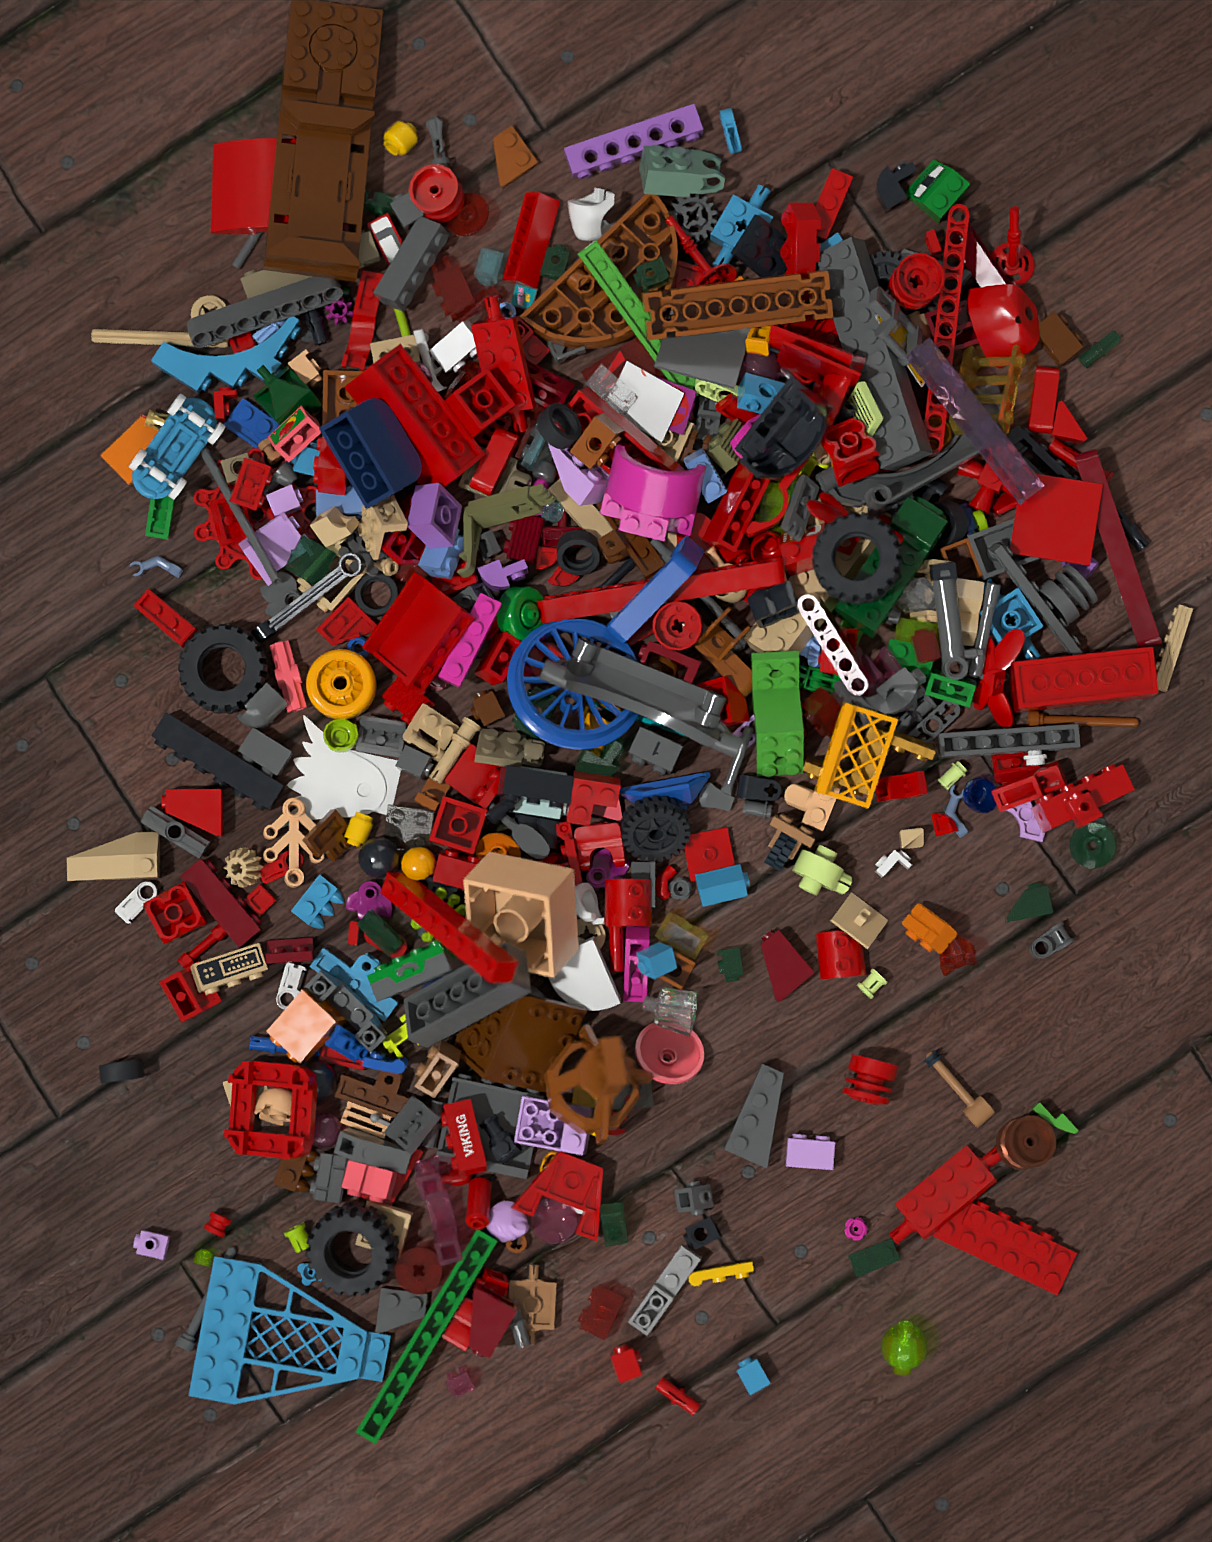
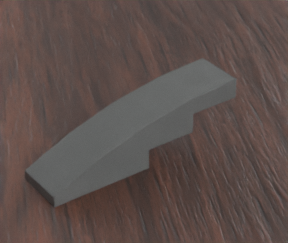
(707, 421)

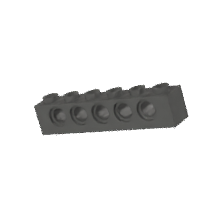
(1008, 741)

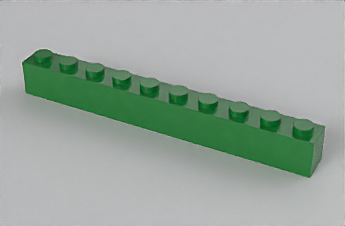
(426, 1336)

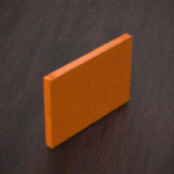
(127, 446)

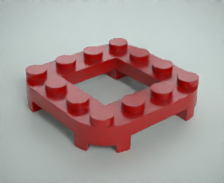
(243, 1102)

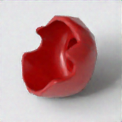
(765, 545)

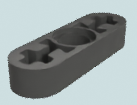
(940, 709)

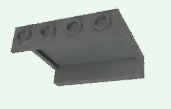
(488, 1101)

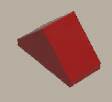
(1066, 427)

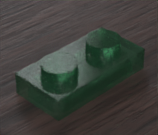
(874, 1257)

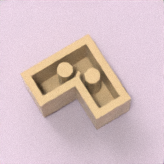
(970, 601)

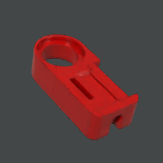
(278, 868)

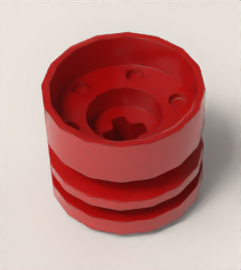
(928, 278)
(665, 620)
(870, 1079)

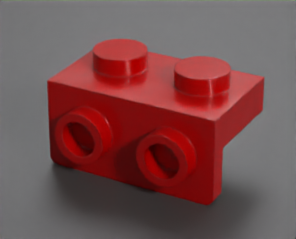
(226, 524)

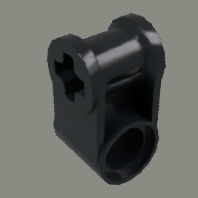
(754, 788)

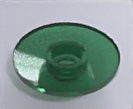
(1104, 843)

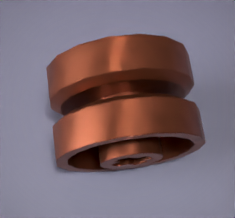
(1026, 1142)

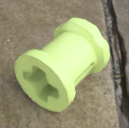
(872, 983)

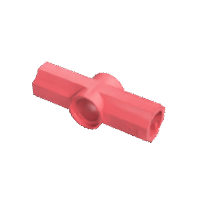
(288, 676)

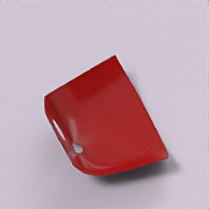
(994, 322)

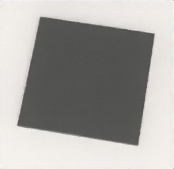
(705, 356)

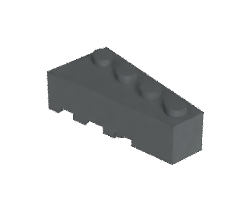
(756, 1121)

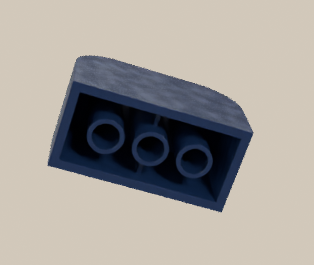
(373, 450)

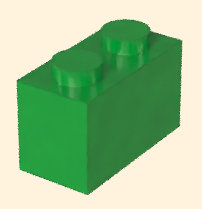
(951, 690)

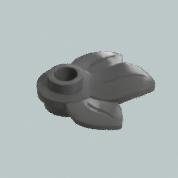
(279, 593)

